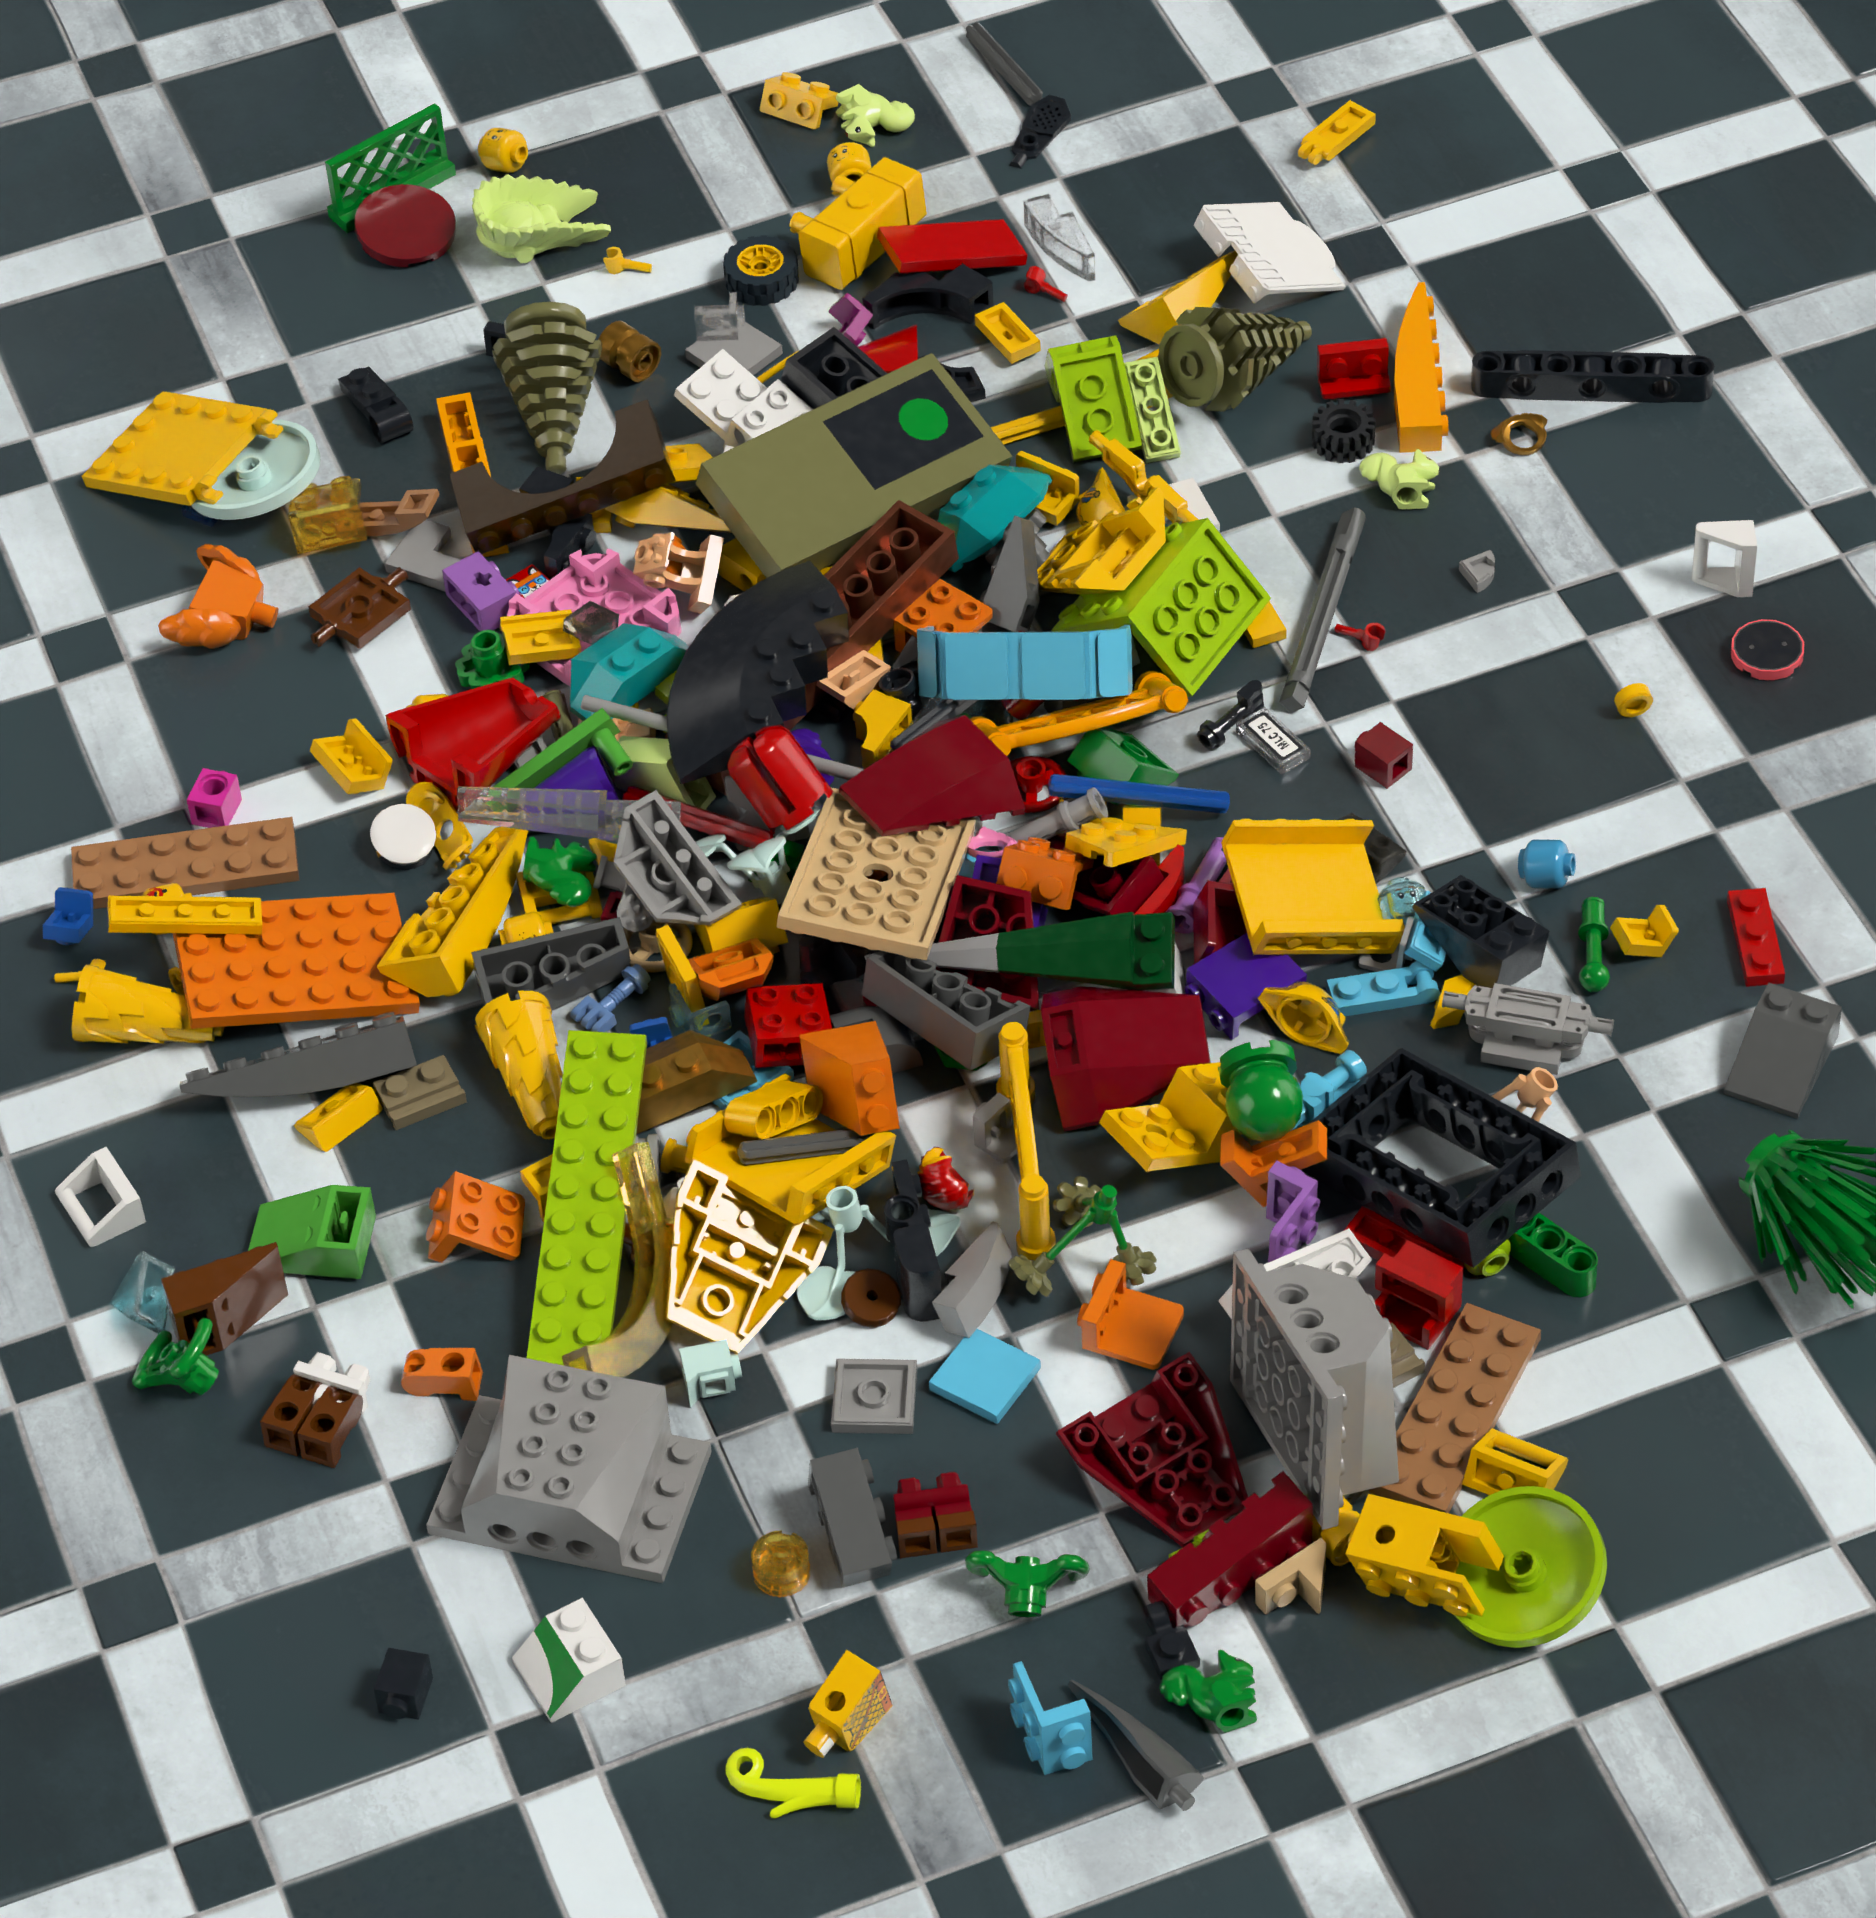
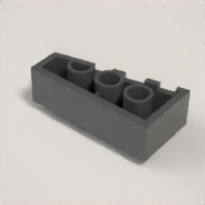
(554, 964)
(941, 1006)

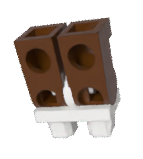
(316, 1410)

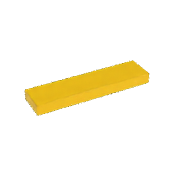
(184, 915)

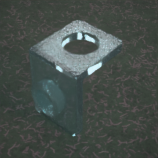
(693, 1021)

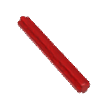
(711, 822)

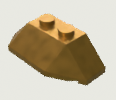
(687, 1075)

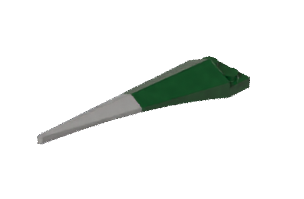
(1103, 951)

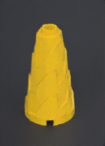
(124, 1010)
(523, 1047)

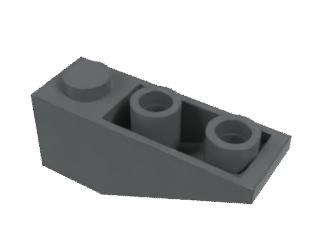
(1014, 580)

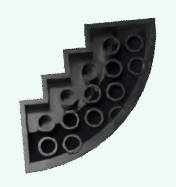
(752, 667)

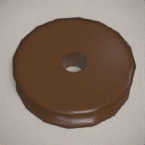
(868, 1312)

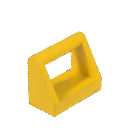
(1495, 1471)

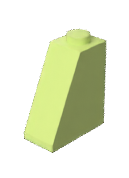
(654, 771)

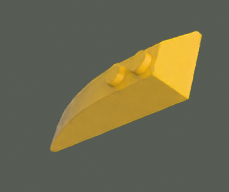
(436, 948)

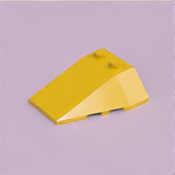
(734, 1259)

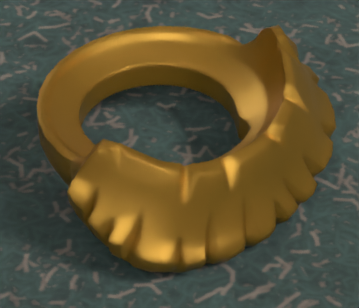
(1532, 421)

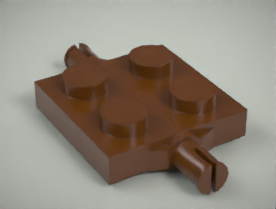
(359, 607)

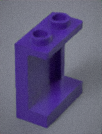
(1233, 981)

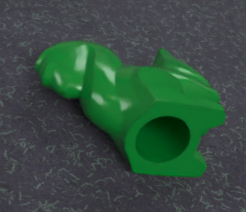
(558, 870)
(1217, 1697)

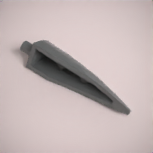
(1148, 1758)

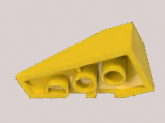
(1198, 290)
(667, 508)

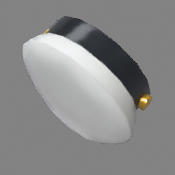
(403, 836)

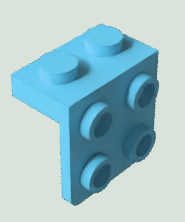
(1055, 1736)

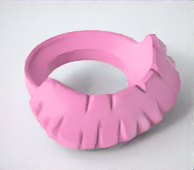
(989, 837)

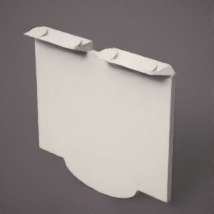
(1271, 247)

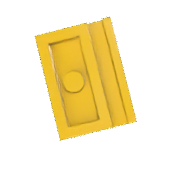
(538, 637)

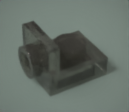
(591, 622)

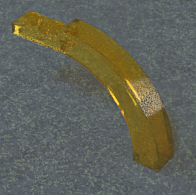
(644, 1321)

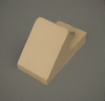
(1297, 1575)

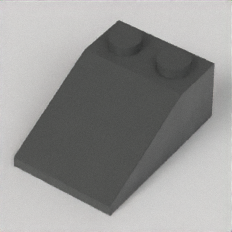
(1784, 1050)

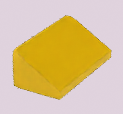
(339, 1116)

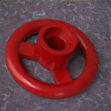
(1032, 776)

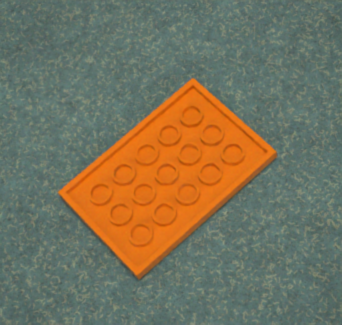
(305, 966)

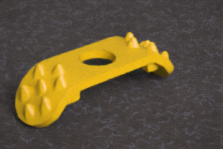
(440, 809)

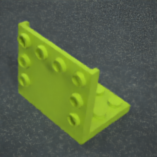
(1181, 606)

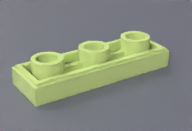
(1157, 426)

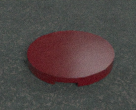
(405, 225)

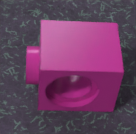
(214, 798)

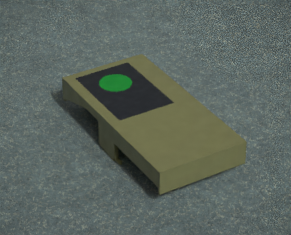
(842, 466)

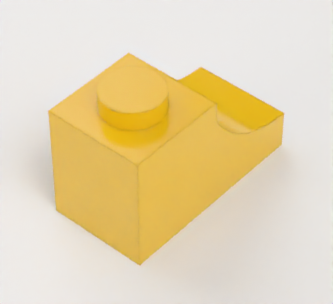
(878, 722)

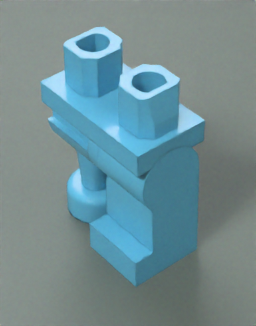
(1323, 1091)

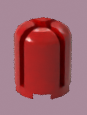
(777, 777)

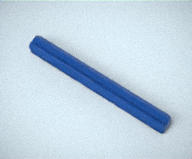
(1141, 793)

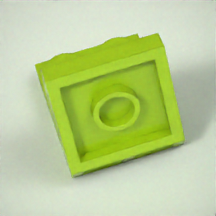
(1093, 394)

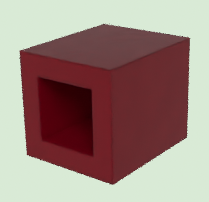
(1383, 755)

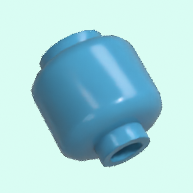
(1546, 864)

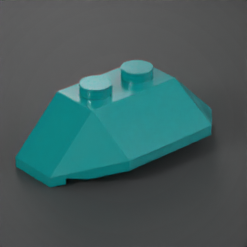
(988, 505)
(624, 666)

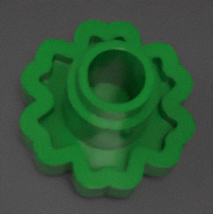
(486, 661)

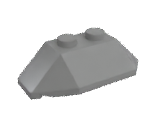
(669, 867)

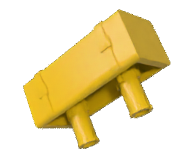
(844, 235)

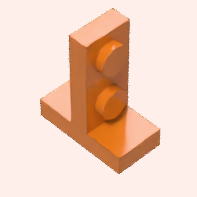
(1251, 1164)

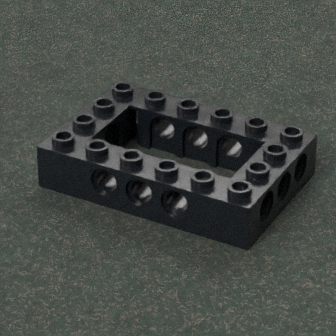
(1530, 1157)

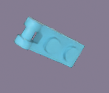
(1384, 990)

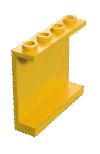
(1308, 887)
(792, 1186)

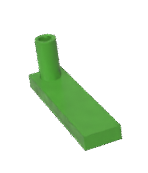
(595, 731)

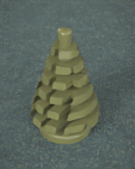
(1225, 354)
(549, 373)

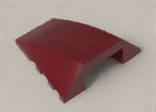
(936, 778)

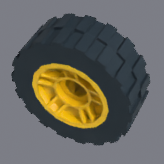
(761, 270)

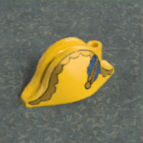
(1098, 500)
(1306, 1015)

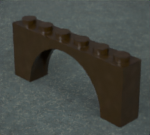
(631, 467)

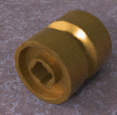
(629, 351)

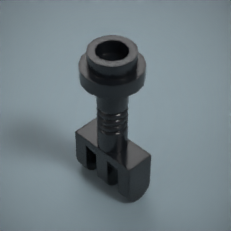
(1249, 701)

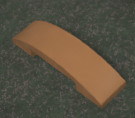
(398, 516)

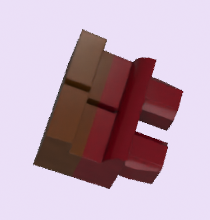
(946, 1506)

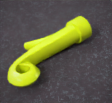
(795, 1793)

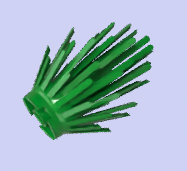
(1819, 1206)

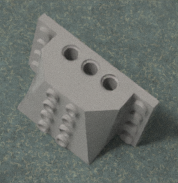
(1315, 1378)
(572, 1472)

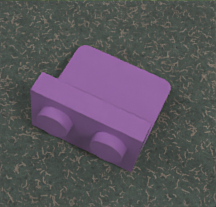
(1293, 1208)

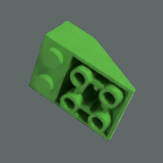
(319, 1230)

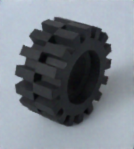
(1343, 444)

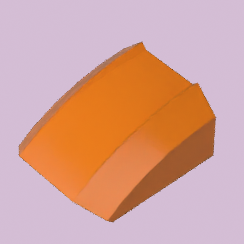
(732, 968)

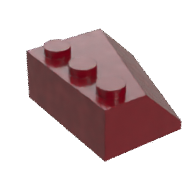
(988, 909)

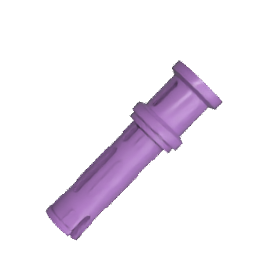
(1208, 870)

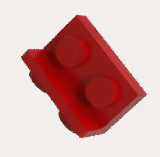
(1353, 368)

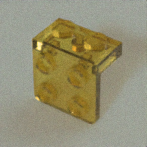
(327, 515)

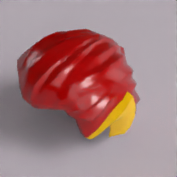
(942, 1183)

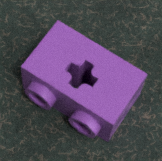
(479, 590)

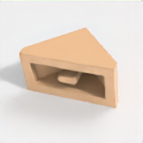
(854, 678)

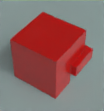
(1418, 1292)

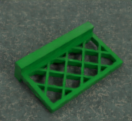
(421, 170)

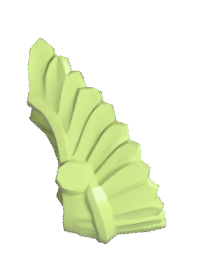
(525, 216)

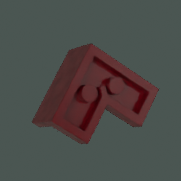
(1216, 919)

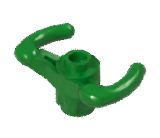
(178, 1362)
(1026, 1579)

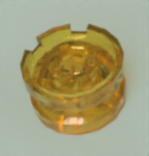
(773, 1574)

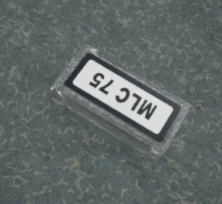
(1273, 740)

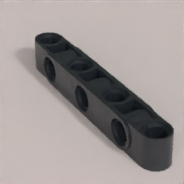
(1592, 376)

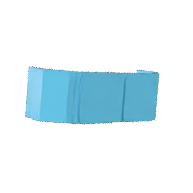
(1024, 664)

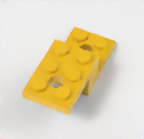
(1181, 1128)

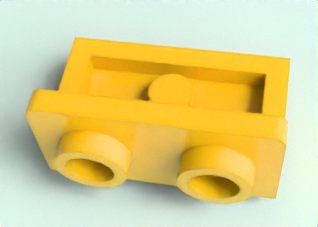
(797, 100)
(1062, 491)
(354, 759)

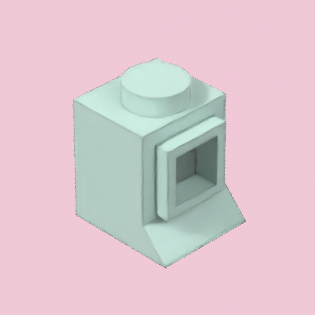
(709, 1370)

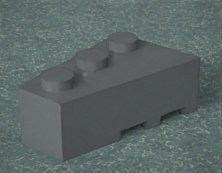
(851, 1517)

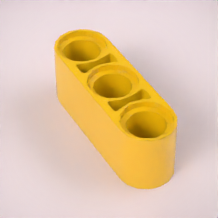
(773, 1109)

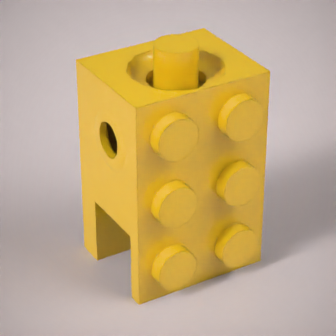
(1417, 1554)

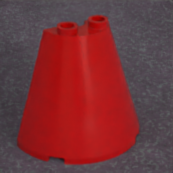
(470, 734)

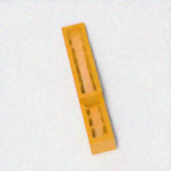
(463, 439)

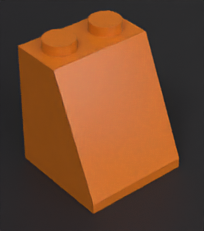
(853, 1076)

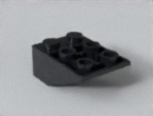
(1482, 933)

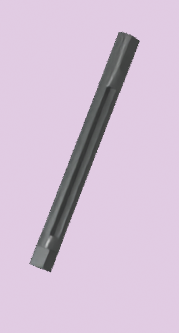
(1322, 609)

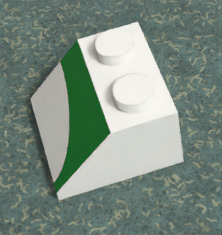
(569, 1661)

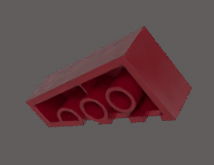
(1233, 1554)

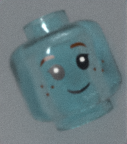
(1398, 898)

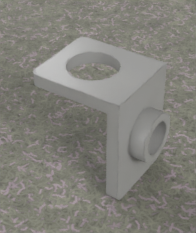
(1398, 957)

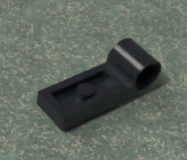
(378, 403)

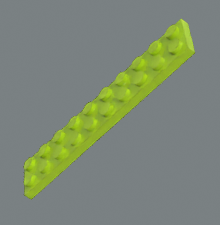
(584, 1196)

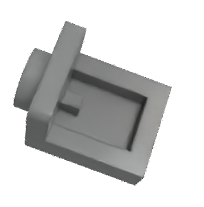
(994, 1128)

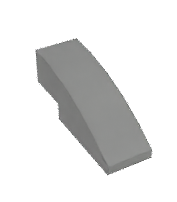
(974, 1283)

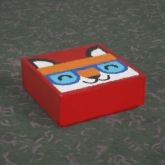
(528, 580)

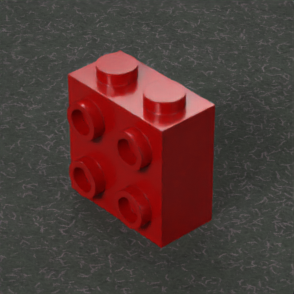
(778, 1017)

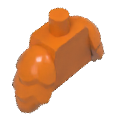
(223, 605)

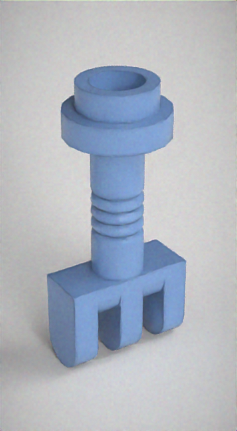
(598, 1015)

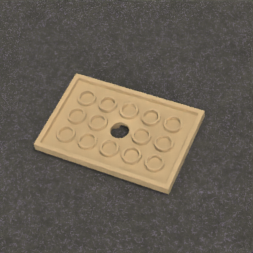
(894, 916)

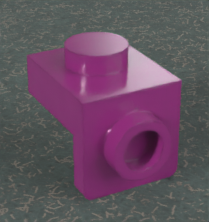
(852, 317)

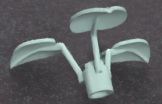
(771, 877)
(822, 1288)

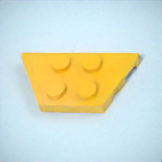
(1122, 841)

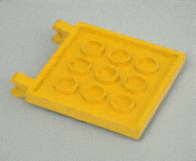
(179, 448)

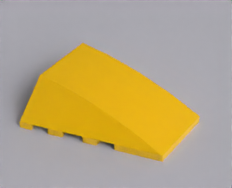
(1107, 553)

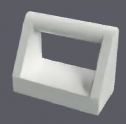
(1731, 580)
(97, 1169)

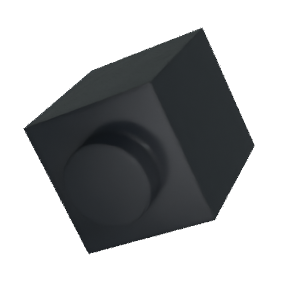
(403, 1684)

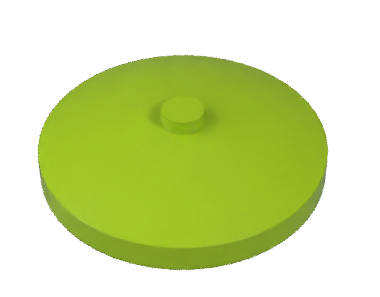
(1548, 1569)

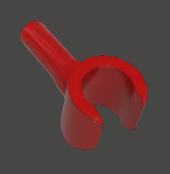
(1036, 283)
(1370, 636)

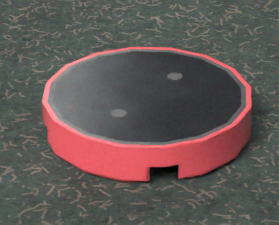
(1767, 649)

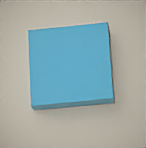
(985, 1375)

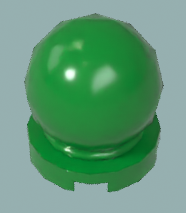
(1261, 1091)

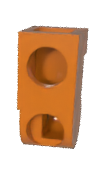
(443, 1372)

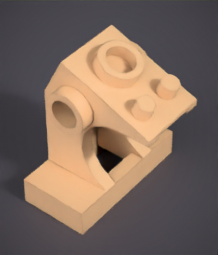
(697, 571)

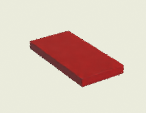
(951, 244)

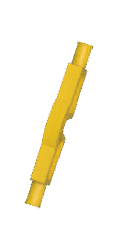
(1133, 472)

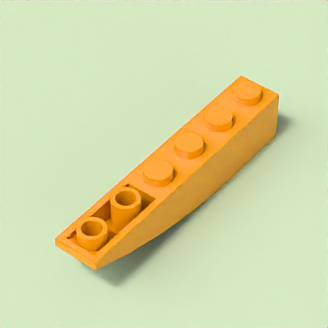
(1417, 379)

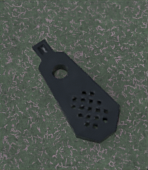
(1039, 128)

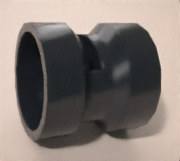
(904, 687)

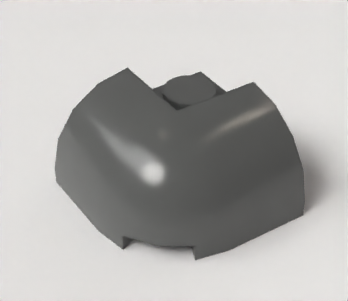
(895, 1035)

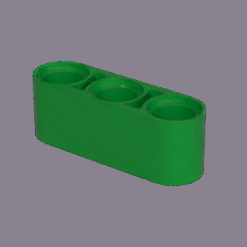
(1556, 1256)

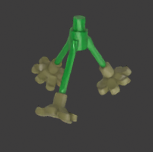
(1087, 1206)

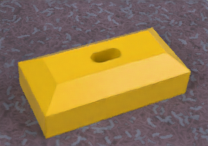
(1007, 332)

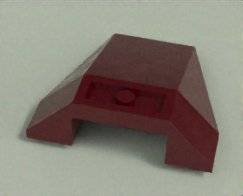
(1117, 1047)
(1164, 1452)

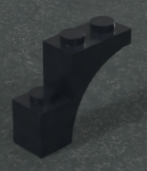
(957, 294)
(565, 537)

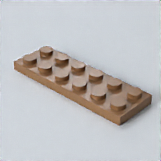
(195, 859)
(1458, 1406)

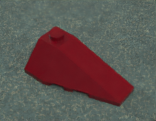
(1114, 888)

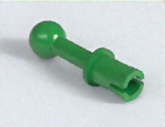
(1593, 930)

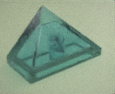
(142, 1293)

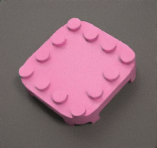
(604, 582)

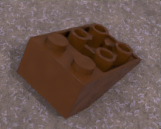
(228, 1292)

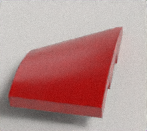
(894, 349)

